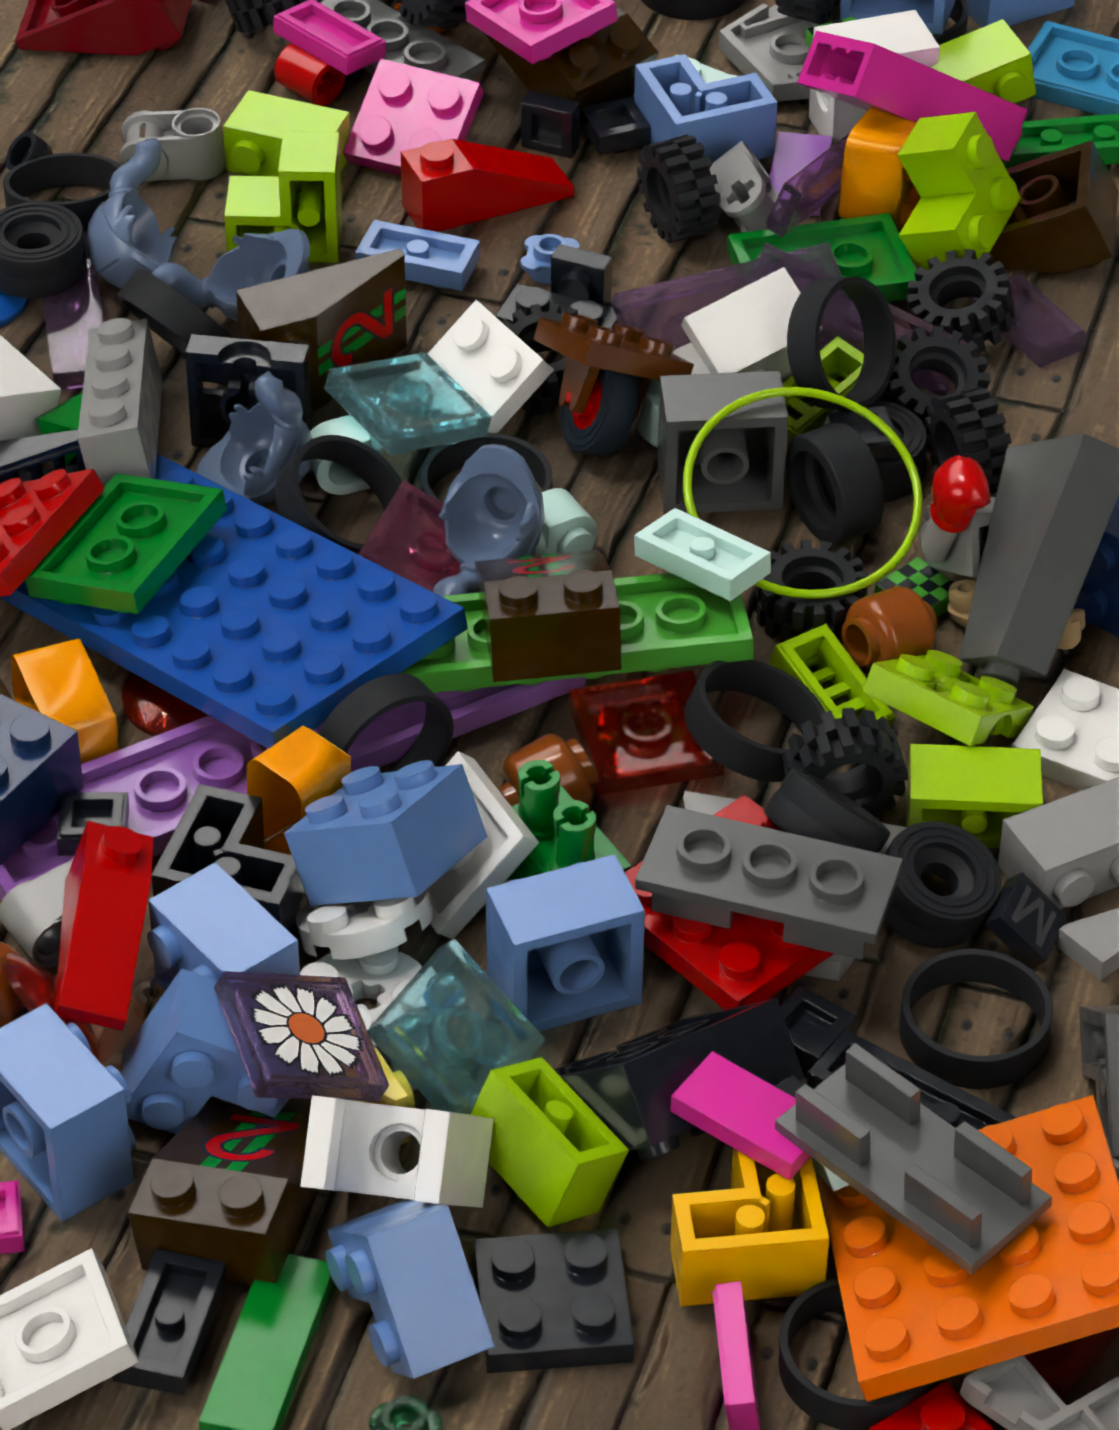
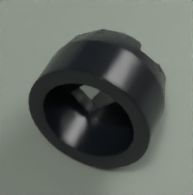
(26, 147)

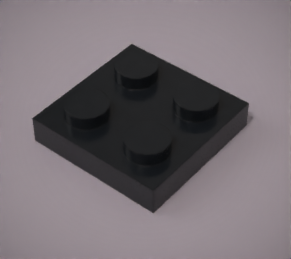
(554, 1300)

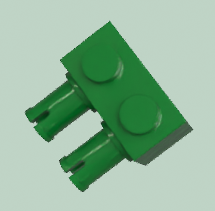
(559, 823)

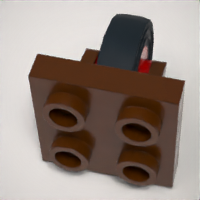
(604, 377)

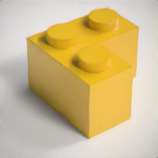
(755, 1233)

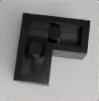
(230, 831)

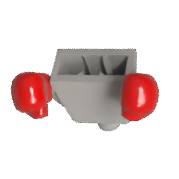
(957, 517)

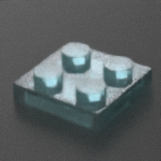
(407, 403)
(453, 1030)

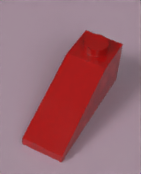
(470, 182)
(103, 924)

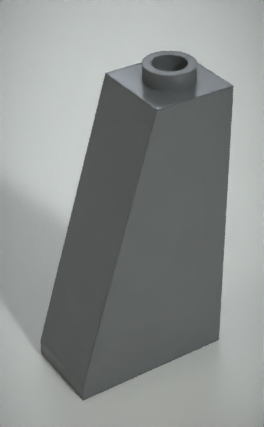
(1038, 552)

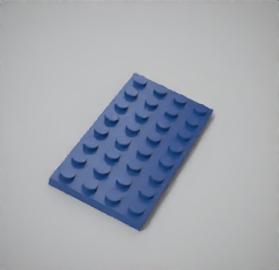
(263, 622)

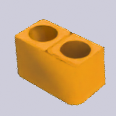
(872, 171)
(66, 688)
(292, 777)

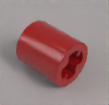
(308, 76)

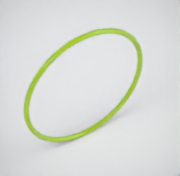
(847, 403)

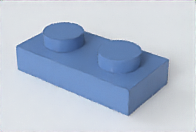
(429, 255)

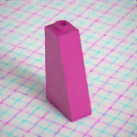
(890, 82)

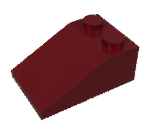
(102, 25)

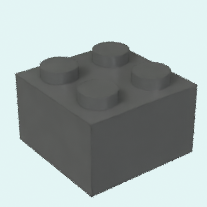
(741, 456)

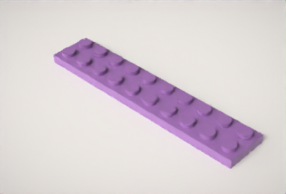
(170, 766)

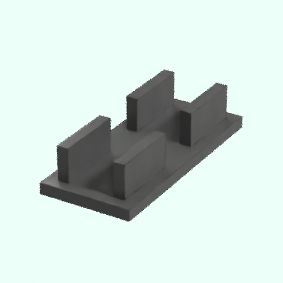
(408, 42)
(719, 866)
(910, 1162)

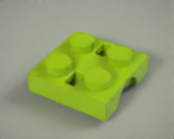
(947, 698)

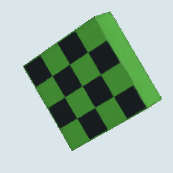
(923, 580)

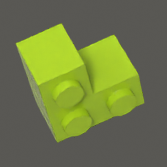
(960, 188)
(300, 198)

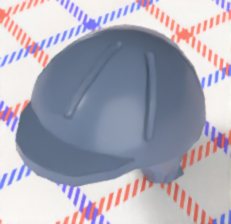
(124, 228)
(254, 262)
(259, 443)
(490, 514)

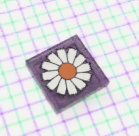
(300, 1036)

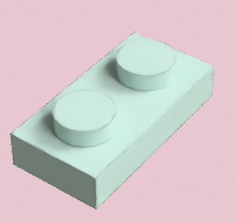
(702, 554)

